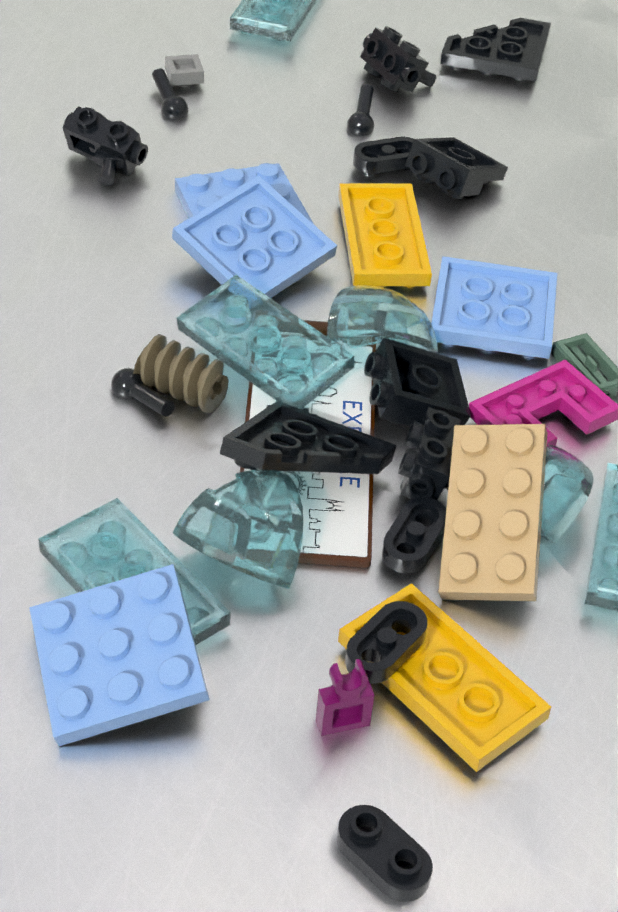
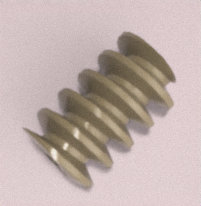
(182, 374)

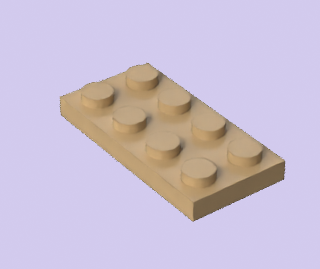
(494, 513)

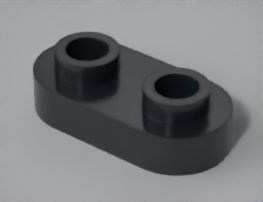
(382, 155)
(414, 535)
(382, 645)
(379, 851)

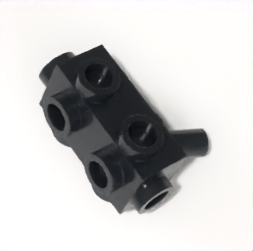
(395, 60)
(105, 142)
(429, 457)

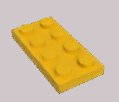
(384, 235)
(459, 686)

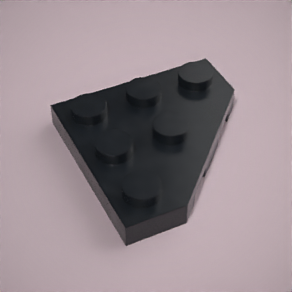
(504, 51)
(303, 442)

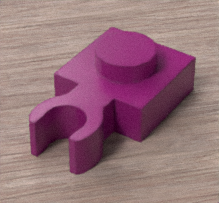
(346, 702)

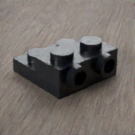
(453, 166)
(412, 380)

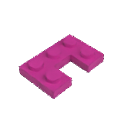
(544, 392)

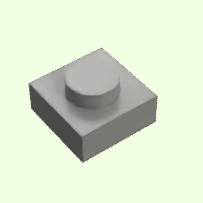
(184, 70)

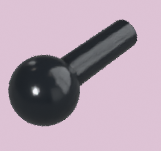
(173, 106)
(361, 122)
(130, 386)

